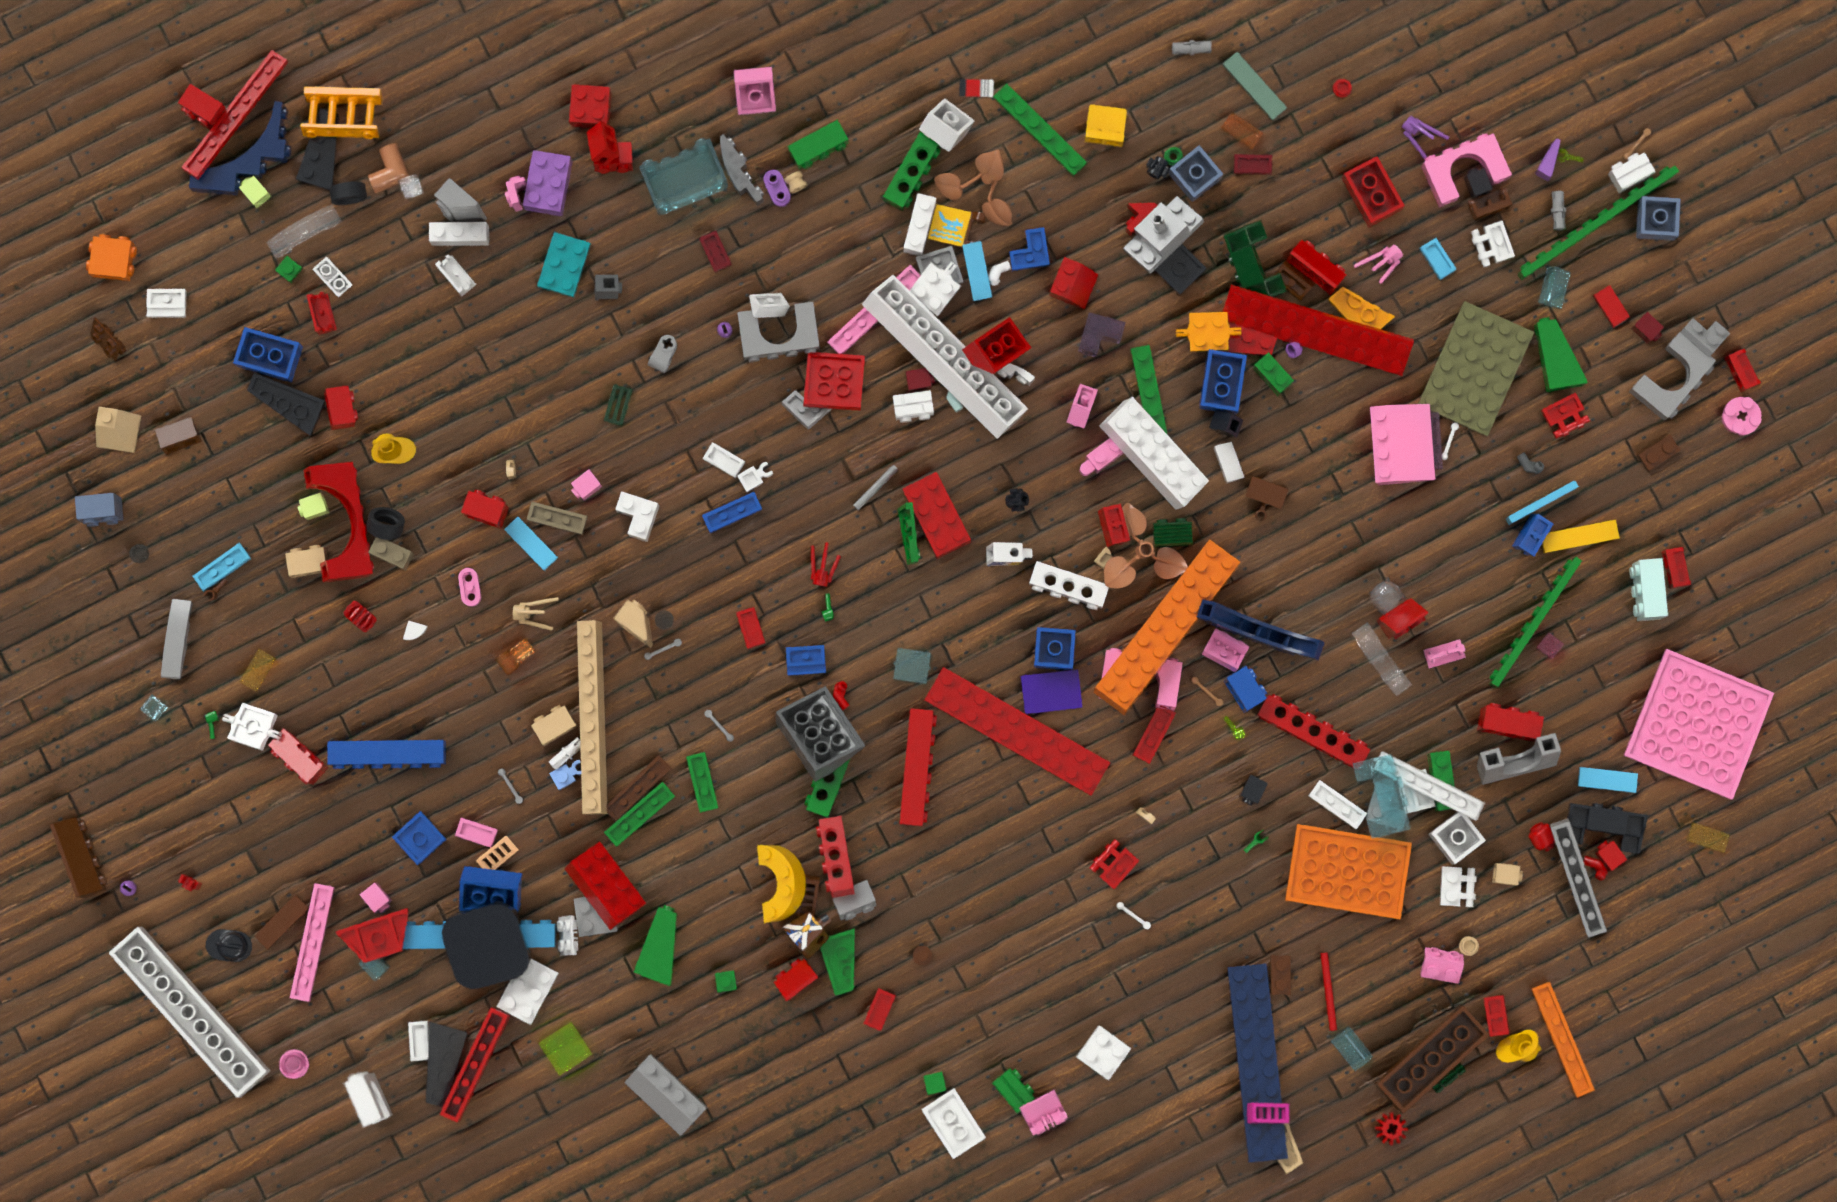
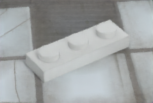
(1337, 804)

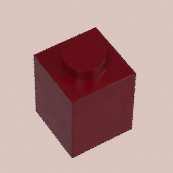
(1648, 328)
(919, 380)

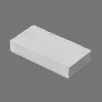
(724, 460)
(418, 1040)

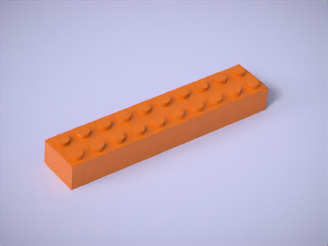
(1166, 627)

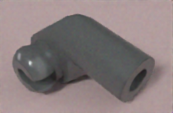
(1530, 466)

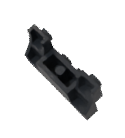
(1610, 821)

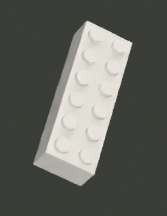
(1154, 453)

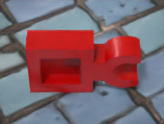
(189, 883)

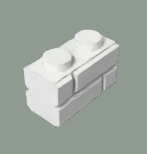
(1631, 172)
(913, 406)

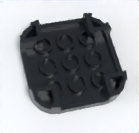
(486, 945)

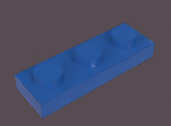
(732, 512)

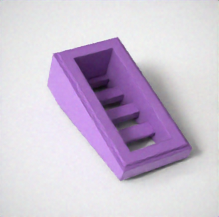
(1547, 165)

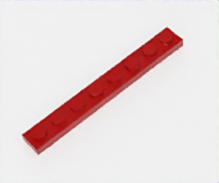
(234, 115)

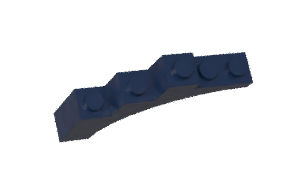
(269, 147)
(1259, 631)

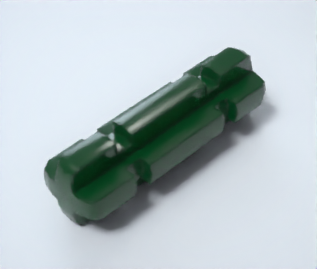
(1449, 1078)

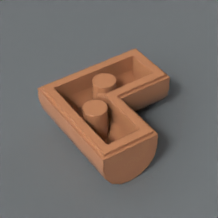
(394, 170)

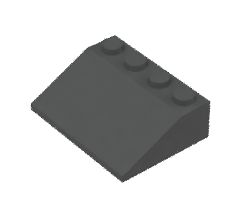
(819, 733)

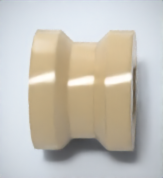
(795, 182)

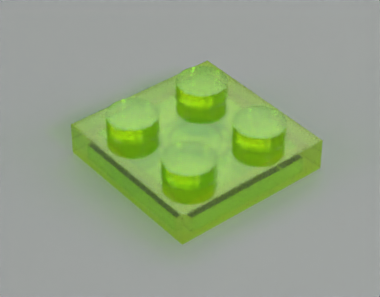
(565, 1048)

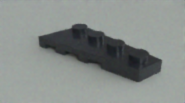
(319, 158)
(291, 403)
(443, 1057)

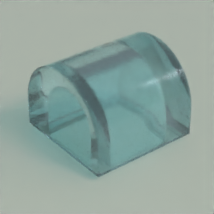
(154, 707)

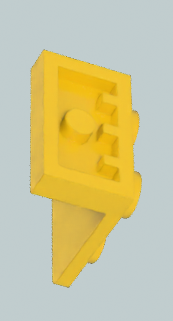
(1105, 125)

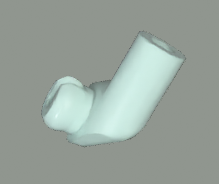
(957, 406)

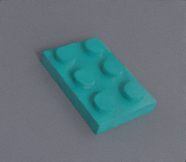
(563, 264)

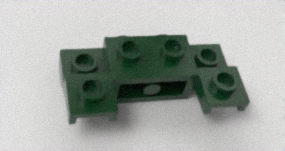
(1247, 262)

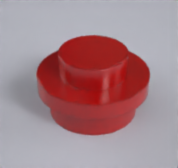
(1342, 88)

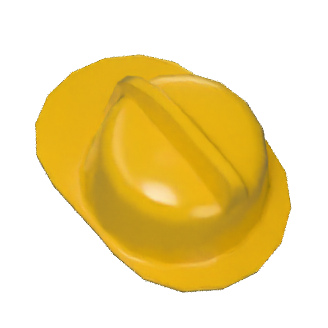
(392, 449)
(1519, 1046)

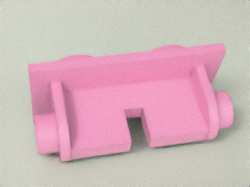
(1444, 653)

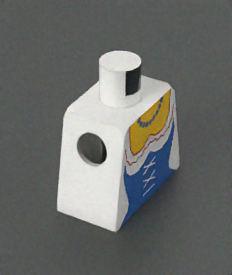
(999, 554)

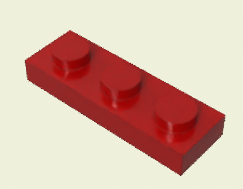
(1154, 734)

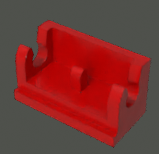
(602, 143)
(321, 313)
(1742, 370)
(1113, 525)
(1676, 568)
(1496, 1015)

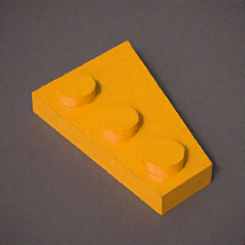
(1359, 310)

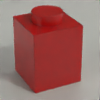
(1610, 855)

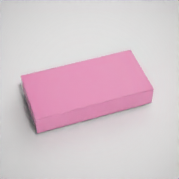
(476, 832)

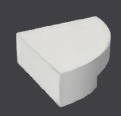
(414, 630)

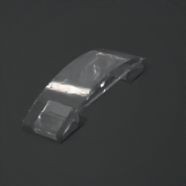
(303, 230)
(1380, 659)

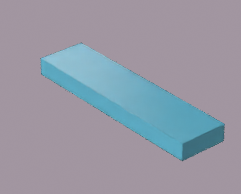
(1541, 502)

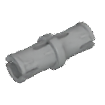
(1191, 47)
(1558, 210)

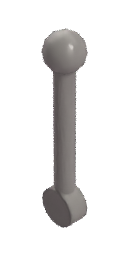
(677, 642)
(729, 737)
(519, 799)

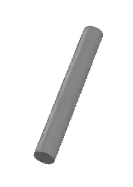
(875, 487)

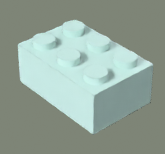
(1649, 589)

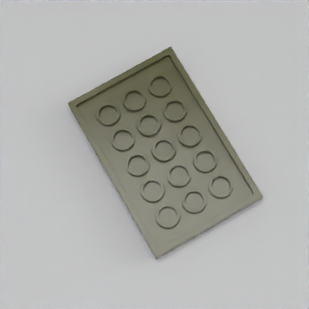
(1476, 368)

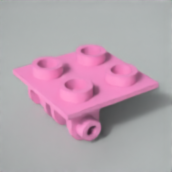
(1043, 1112)

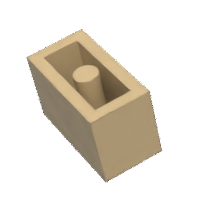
(305, 562)
(553, 725)

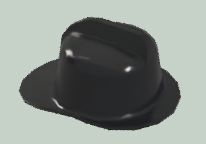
(228, 945)

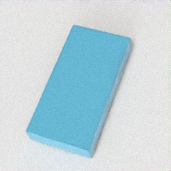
(1437, 259)

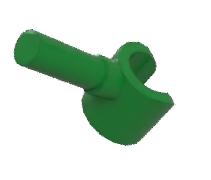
(828, 614)
(210, 718)
(1257, 839)

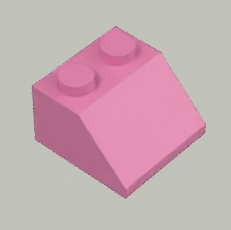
(754, 90)

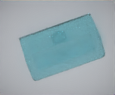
(1554, 287)
(1352, 1048)

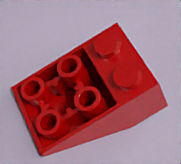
(1399, 619)

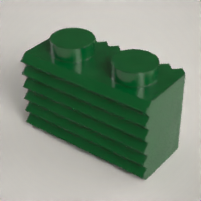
(1172, 534)

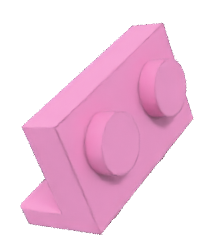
(515, 185)
(1225, 650)
(1442, 965)

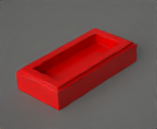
(1611, 306)
(750, 628)
(879, 1009)

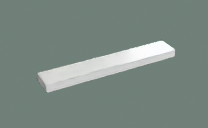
(1438, 789)

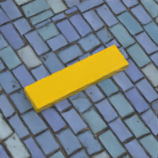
(1580, 536)

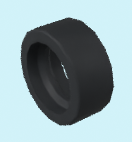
(348, 193)
(387, 515)

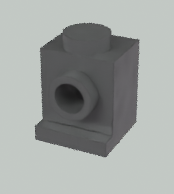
(607, 287)

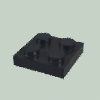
(1180, 269)

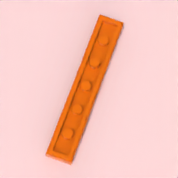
(1562, 1039)

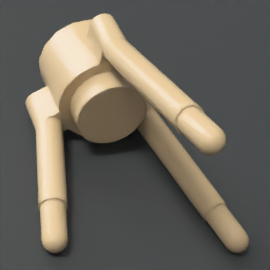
(522, 612)

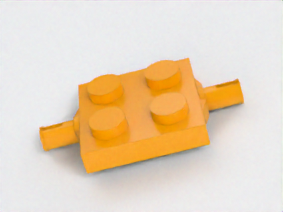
(1208, 331)

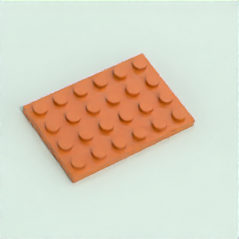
(1348, 871)

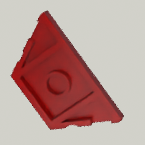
(377, 936)

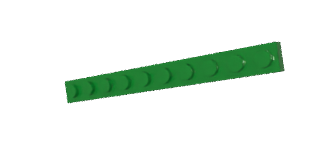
(1590, 226)

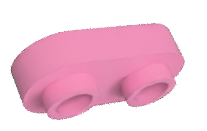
(471, 587)

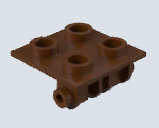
(111, 345)

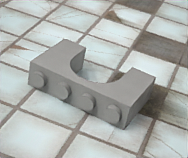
(757, 347)
(1665, 402)
(1542, 755)

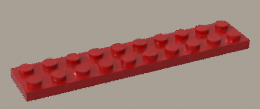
(1318, 330)
(1017, 731)

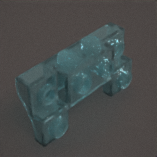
(1389, 795)

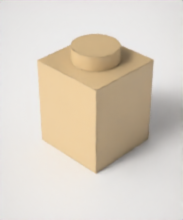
(1507, 874)

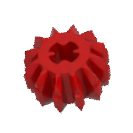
(360, 616)
(1397, 1131)

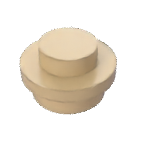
(1468, 945)

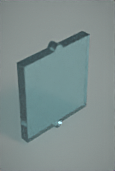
(912, 665)

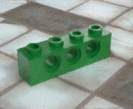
(921, 144)
(824, 807)

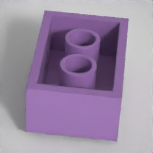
(547, 183)

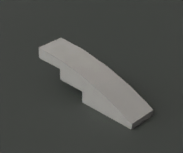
(176, 639)

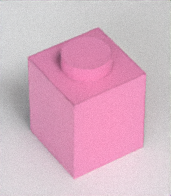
(585, 485)
(376, 898)

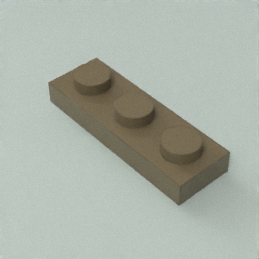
(557, 518)

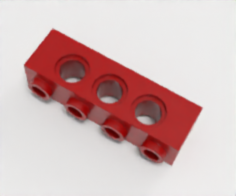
(834, 827)

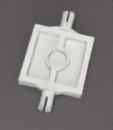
(936, 287)
(252, 726)

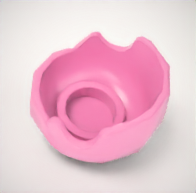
(294, 1064)

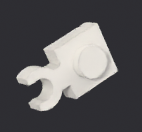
(752, 478)

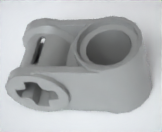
(662, 357)

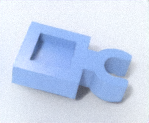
(564, 775)

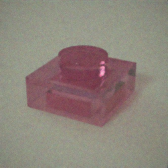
(1549, 646)

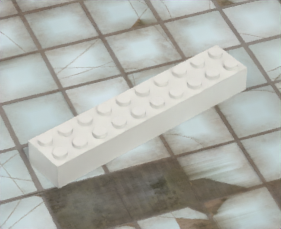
(943, 356)
(189, 1012)

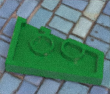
(909, 534)
(839, 960)

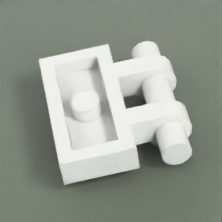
(1498, 243)
(1451, 886)

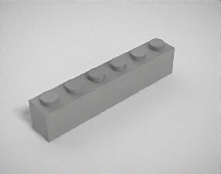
(1578, 877)

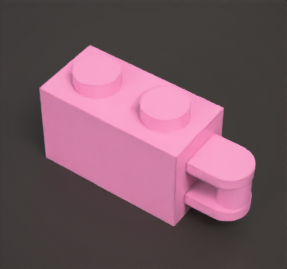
(1100, 457)

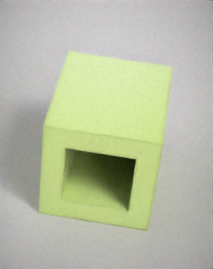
(254, 191)
(313, 506)

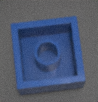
(1054, 648)
(1245, 689)

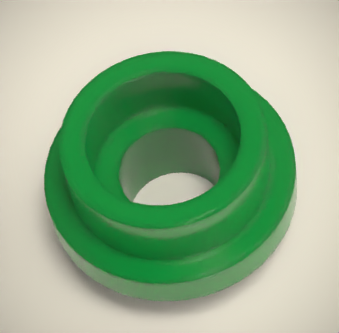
(1173, 150)

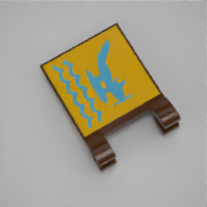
(952, 225)

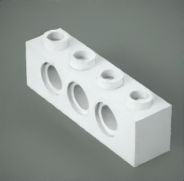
(1098, 589)

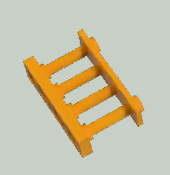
(336, 96)

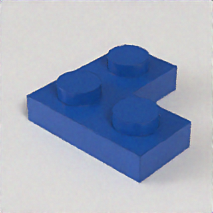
(1035, 255)

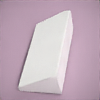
(768, 305)
(1228, 462)

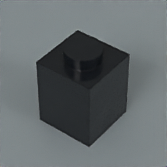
(1477, 183)
(1226, 423)
(1253, 790)

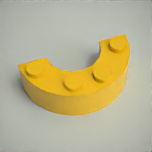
(790, 882)

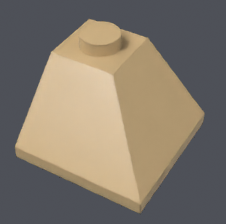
(117, 429)

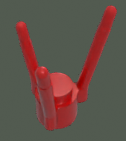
(821, 577)

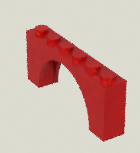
(340, 481)

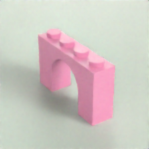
(1483, 150)
(1167, 678)

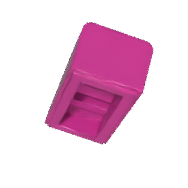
(1251, 1113)

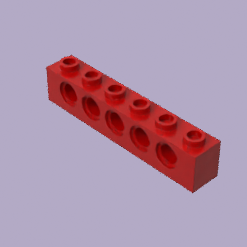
(1267, 713)

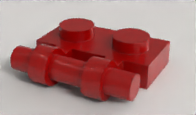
(1562, 410)
(1119, 868)

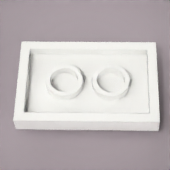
(527, 992)
(953, 1123)

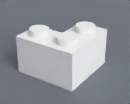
(643, 514)

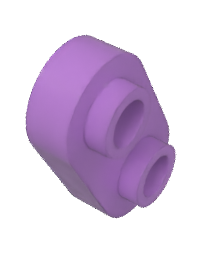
(776, 188)

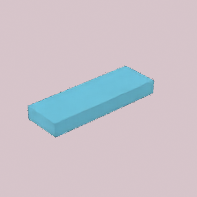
(977, 270)
(531, 543)
(221, 567)
(1607, 779)

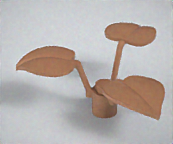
(991, 170)
(1168, 561)

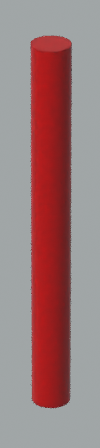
(1328, 991)

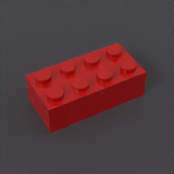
(936, 515)
(605, 885)

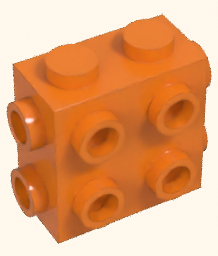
(111, 258)

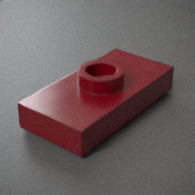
(1252, 164)
(715, 251)

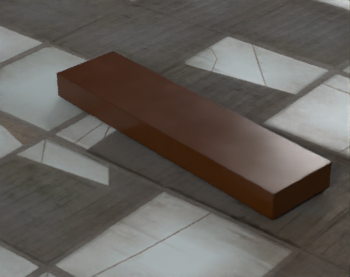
(638, 788)

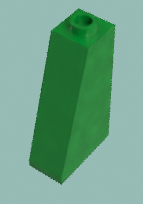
(1556, 357)
(659, 948)

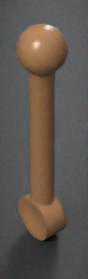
(1646, 133)
(1219, 702)

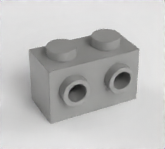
(861, 901)

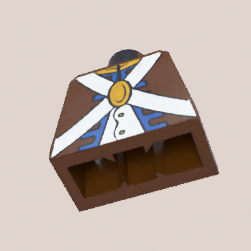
(808, 933)

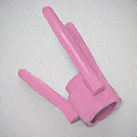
(1391, 255)

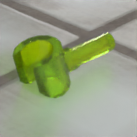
(1568, 156)
(1237, 733)

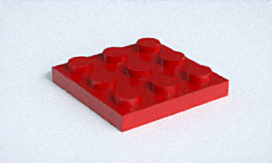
(834, 381)

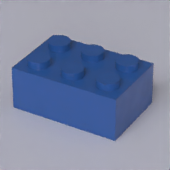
(268, 354)
(1222, 381)
(485, 886)

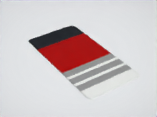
(976, 88)

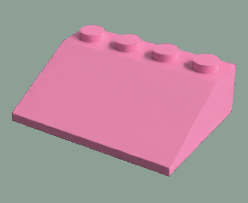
(1402, 443)

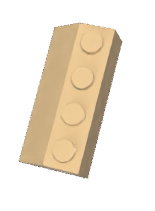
(635, 621)

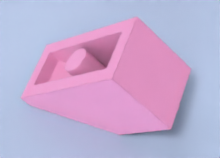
(1082, 406)

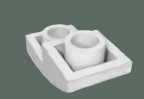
(332, 276)
(1022, 375)

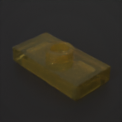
(257, 670)
(1708, 837)

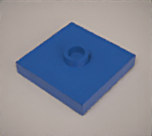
(419, 838)

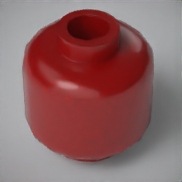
(1542, 837)

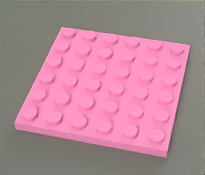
(1698, 724)

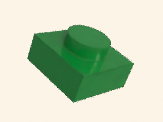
(288, 269)
(725, 981)

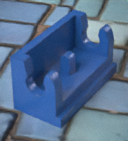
(1532, 534)

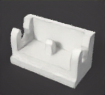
(455, 275)

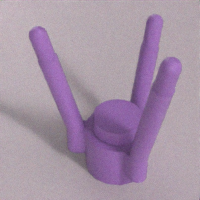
(1413, 126)

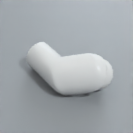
(996, 271)

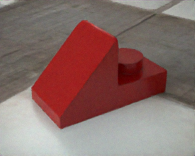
(1140, 210)

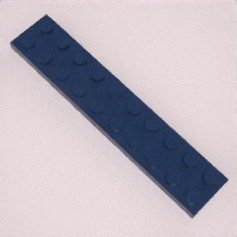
(1256, 1058)

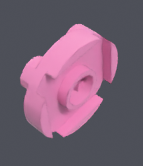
(1738, 426)

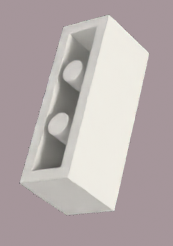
(919, 224)
(458, 233)

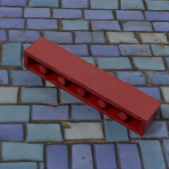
(916, 767)
(475, 1064)

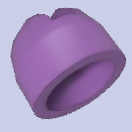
(721, 332)
(1293, 349)
(130, 884)

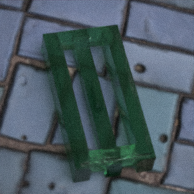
(622, 389)

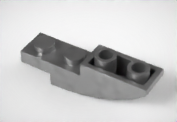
(734, 165)

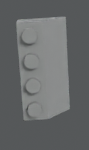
(457, 204)
(666, 1094)

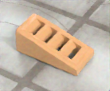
(509, 843)

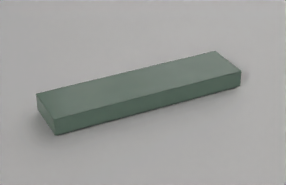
(1254, 86)

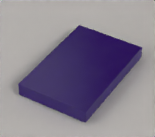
(1051, 691)

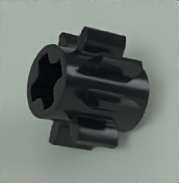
(1157, 167)
(1017, 500)

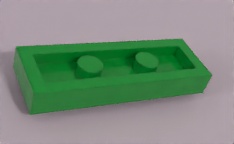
(702, 782)

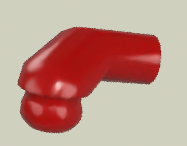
(839, 694)
(1599, 867)

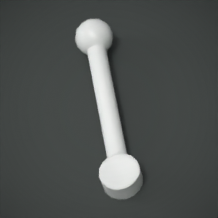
(1454, 426)
(1146, 925)

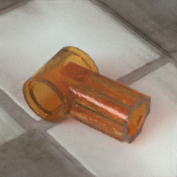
(511, 660)

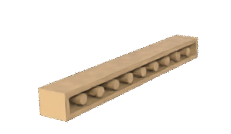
(592, 717)

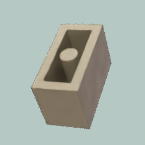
(391, 553)

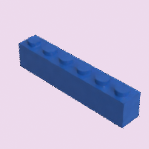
(386, 753)

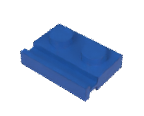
(805, 660)

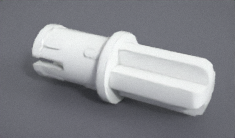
(565, 754)

